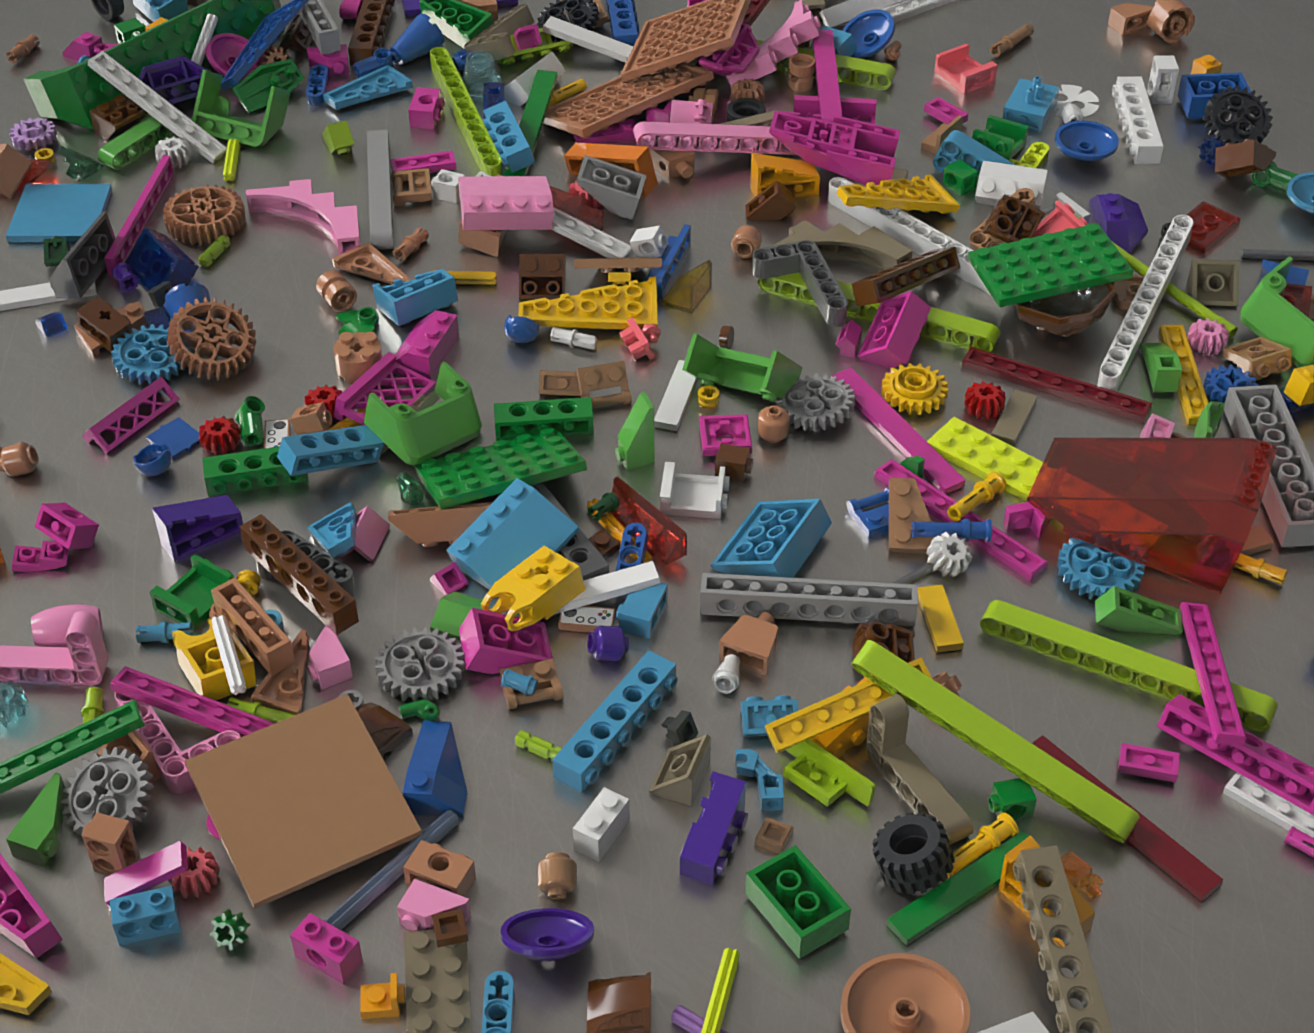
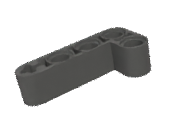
(333, 567)

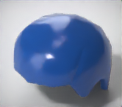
(520, 329)
(153, 460)

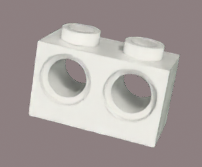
(1162, 79)

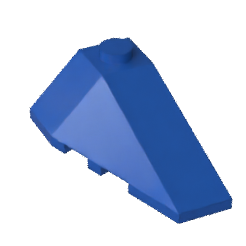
(435, 773)

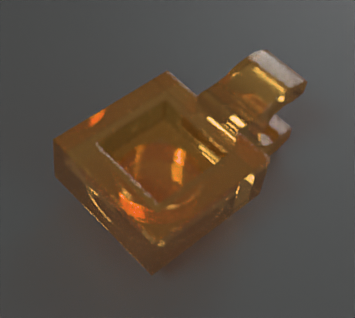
(1081, 875)

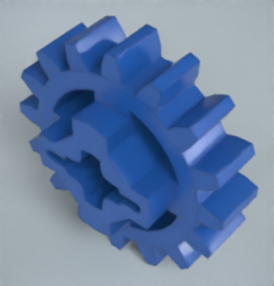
(1218, 381)

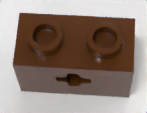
(102, 322)

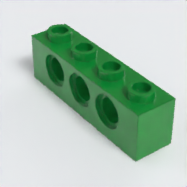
(568, 416)
(246, 471)

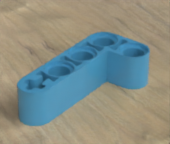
(962, 147)
(498, 1008)

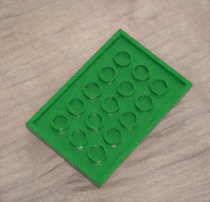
(1049, 265)
(493, 468)

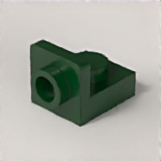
(55, 250)

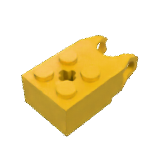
(535, 588)
(203, 663)

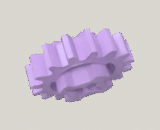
(33, 133)

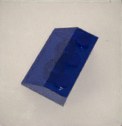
(160, 260)

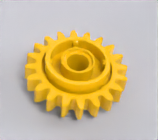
(915, 388)

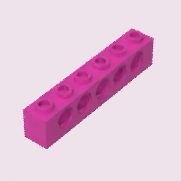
(1255, 760)

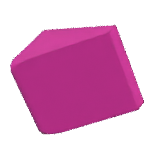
(449, 579)

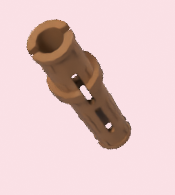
(1007, 42)

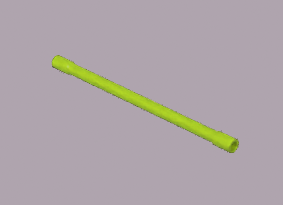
(1179, 295)

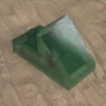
(80, 164)

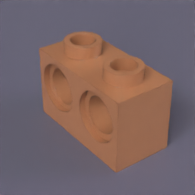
(110, 844)

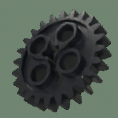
(580, 13)
(1238, 116)

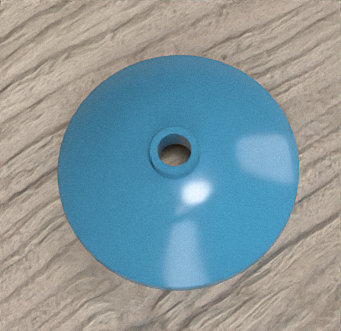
(1301, 191)

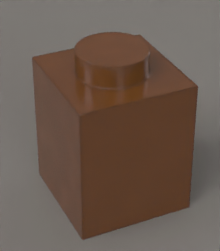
(735, 460)

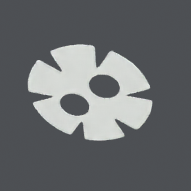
(1072, 93)

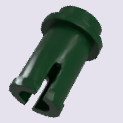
(608, 503)

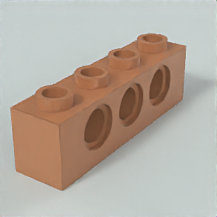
(253, 626)

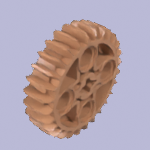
(203, 214)
(211, 338)

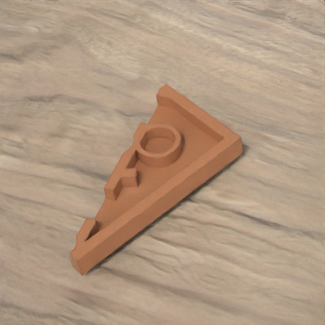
(369, 263)
(286, 688)

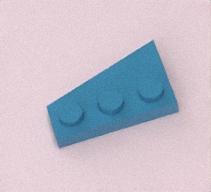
(336, 531)

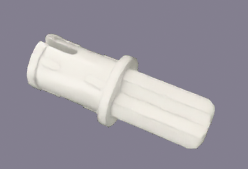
(573, 338)

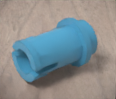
(519, 682)

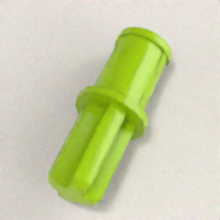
(93, 704)

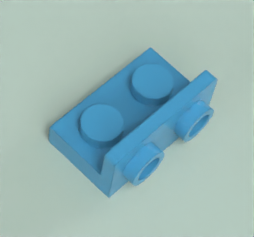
(759, 712)

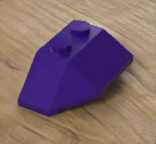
(173, 79)
(1119, 219)

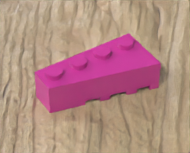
(22, 917)

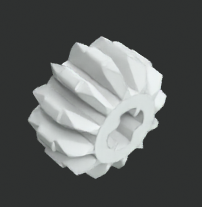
(176, 148)
(949, 554)

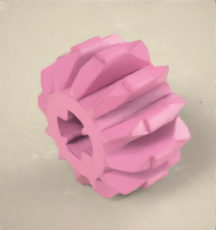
(1208, 336)

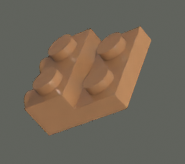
(1259, 357)

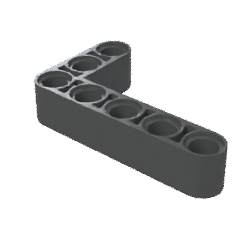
(807, 260)

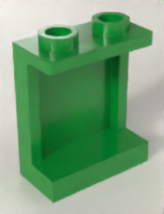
(1002, 136)
(191, 595)

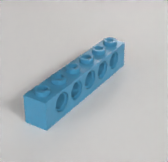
(614, 721)

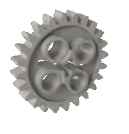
(818, 402)
(404, 674)
(110, 791)

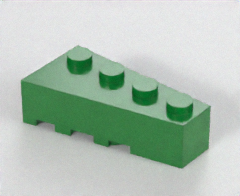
(456, 19)

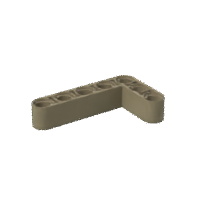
(496, 37)
(906, 772)

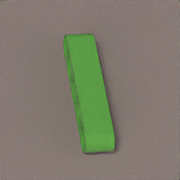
(133, 143)

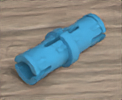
(162, 632)

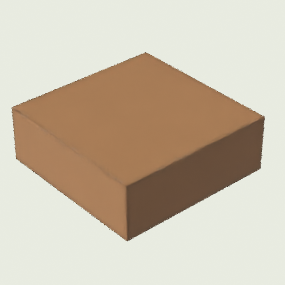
(774, 835)

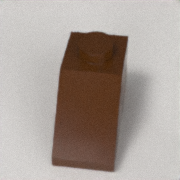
(771, 203)

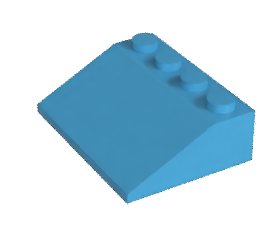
(510, 533)
(774, 539)

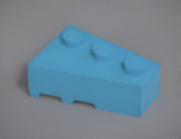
(161, 8)
(416, 297)

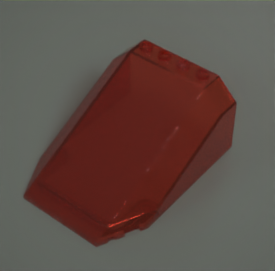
(1158, 499)

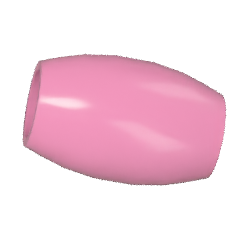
(52, 624)

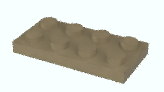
(436, 985)

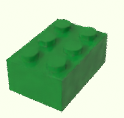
(797, 901)

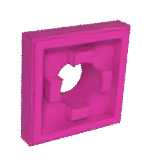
(725, 425)

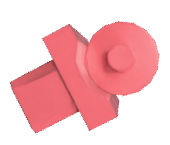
(649, 334)

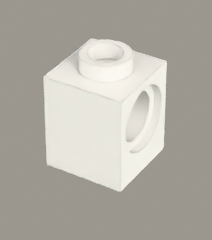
(446, 186)
(649, 242)

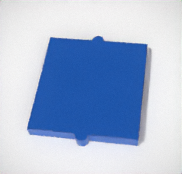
(177, 436)

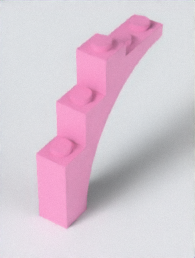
(797, 29)
(317, 208)

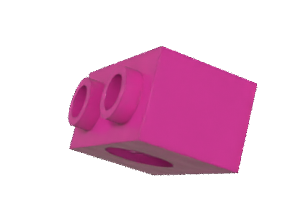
(426, 108)
(66, 525)
(326, 948)

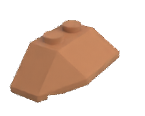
(436, 524)

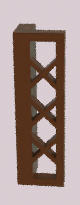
(296, 35)

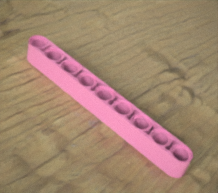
(715, 140)

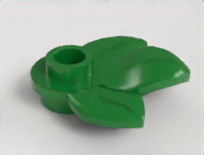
(358, 321)

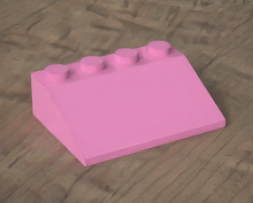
(506, 203)

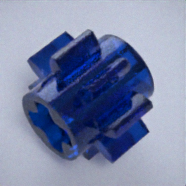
(1208, 149)

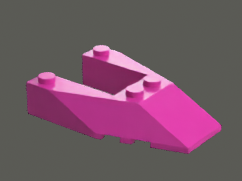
(839, 144)

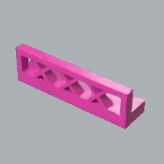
(852, 108)
(125, 411)

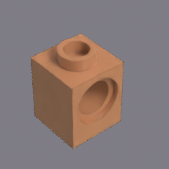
(311, 419)

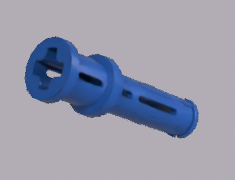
(964, 529)

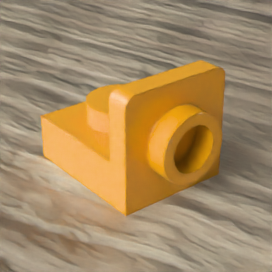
(382, 999)

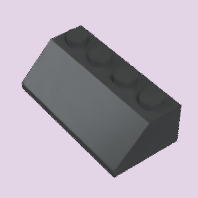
(84, 260)

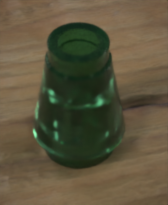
(410, 489)

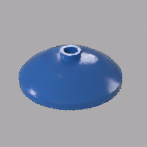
(871, 32)
(1086, 140)

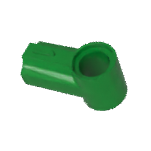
(1273, 176)
(250, 420)

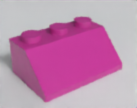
(895, 330)
(429, 343)

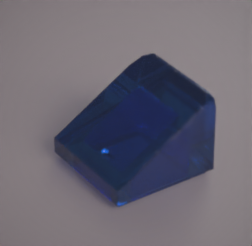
(157, 317)
(51, 323)

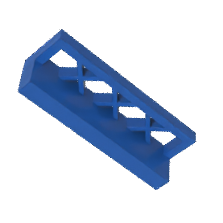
(671, 260)

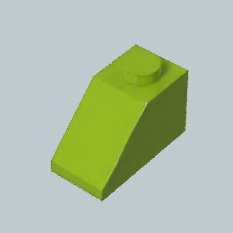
(338, 137)

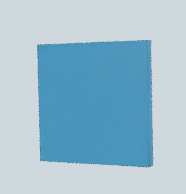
(57, 211)

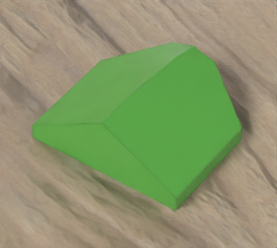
(1209, 420)
(452, 612)

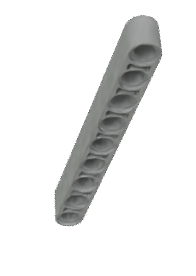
(379, 190)

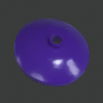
(547, 933)

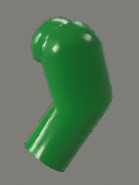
(420, 708)

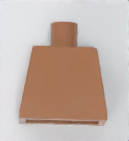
(673, 162)
(752, 641)

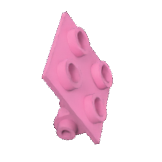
(691, 112)

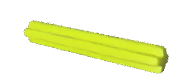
(721, 991)

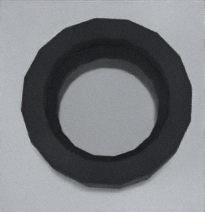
(108, 8)
(744, 106)

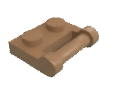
(418, 185)
(605, 377)
(547, 687)

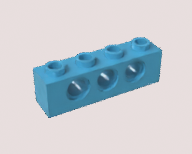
(508, 137)
(329, 450)

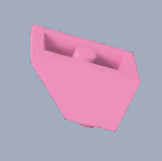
(329, 660)
(426, 900)

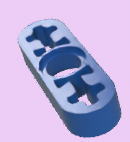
(317, 75)
(628, 548)

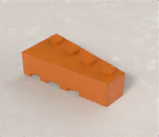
(626, 156)

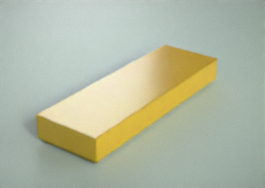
(939, 618)

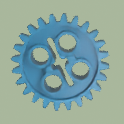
(145, 355)
(1097, 569)

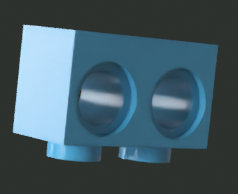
(145, 915)

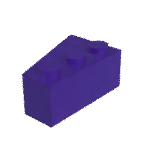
(196, 525)
(715, 830)

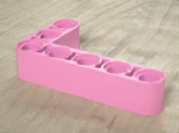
(77, 665)
(165, 750)

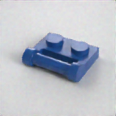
(872, 521)

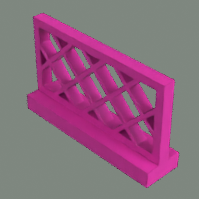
(381, 374)

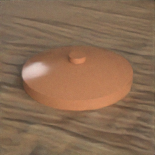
(904, 997)

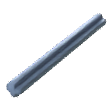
(390, 872)

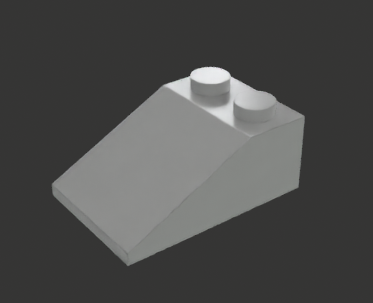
(611, 185)

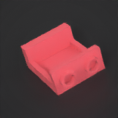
(963, 70)
(1059, 219)

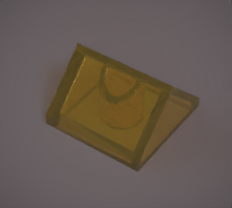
(690, 288)

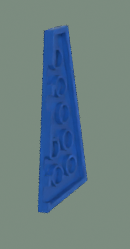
(262, 38)

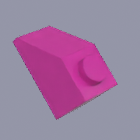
(82, 46)
(336, 62)

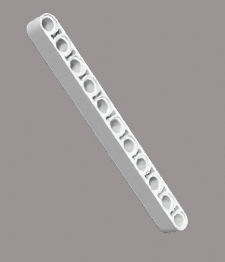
(908, 231)
(1145, 303)

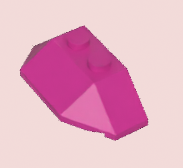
(736, 58)

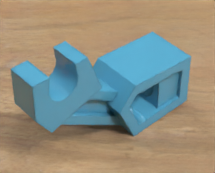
(772, 796)

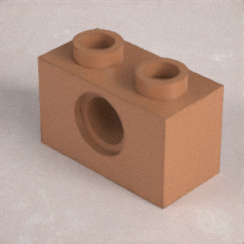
(429, 859)

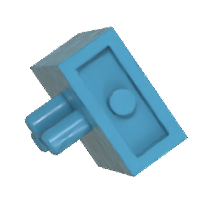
(1031, 104)

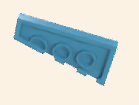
(368, 87)

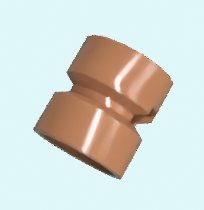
(801, 72)
(336, 290)

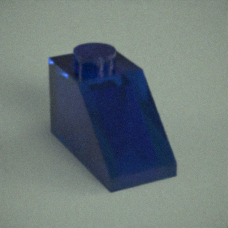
(493, 94)

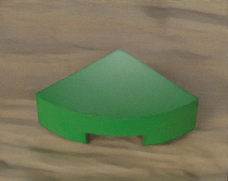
(915, 465)

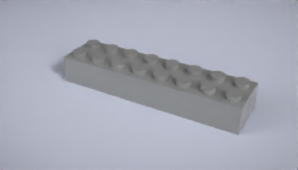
(1289, 492)

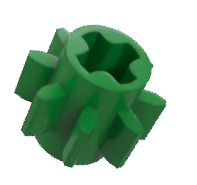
(229, 929)

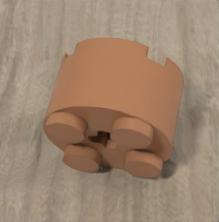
(1171, 20)
(356, 354)

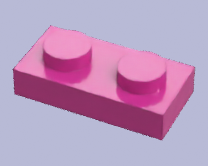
(944, 110)
(1148, 762)

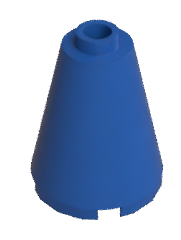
(417, 40)
(181, 294)

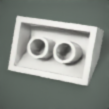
(519, 89)
(1001, 179)

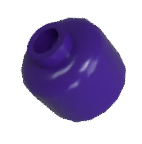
(607, 643)

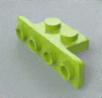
(544, 49)
(825, 775)

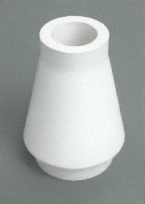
(727, 675)

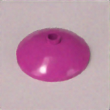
(224, 50)

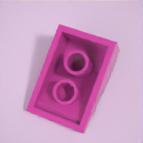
(492, 646)

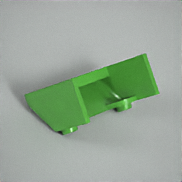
(213, 113)
(1278, 319)
(741, 370)
(433, 430)

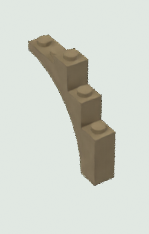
(840, 243)

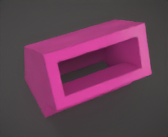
(849, 339)

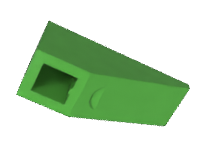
(1162, 366)

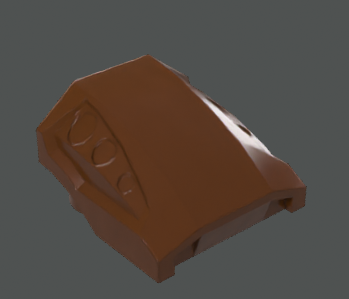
(1013, 220)
(891, 637)
(384, 727)
(619, 1005)

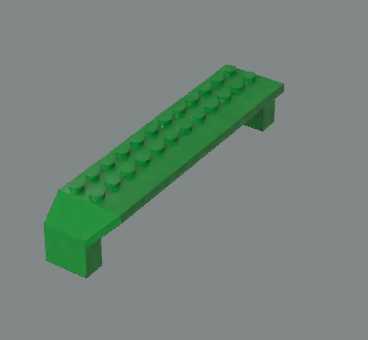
(77, 89)

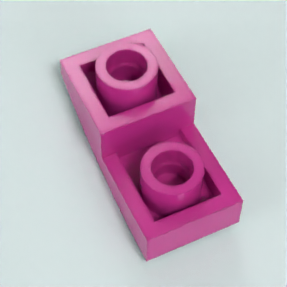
(32, 559)

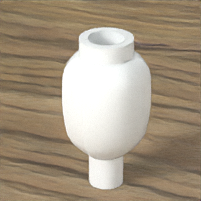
(1071, 113)

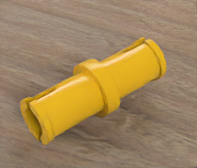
(1260, 568)

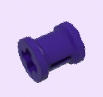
(123, 273)

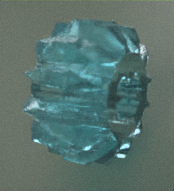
(12, 702)

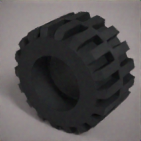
(913, 853)

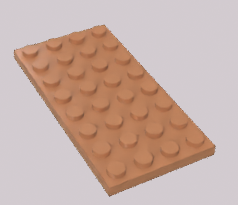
(620, 99)

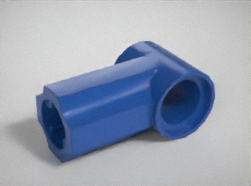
(380, 59)

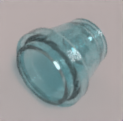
(479, 70)

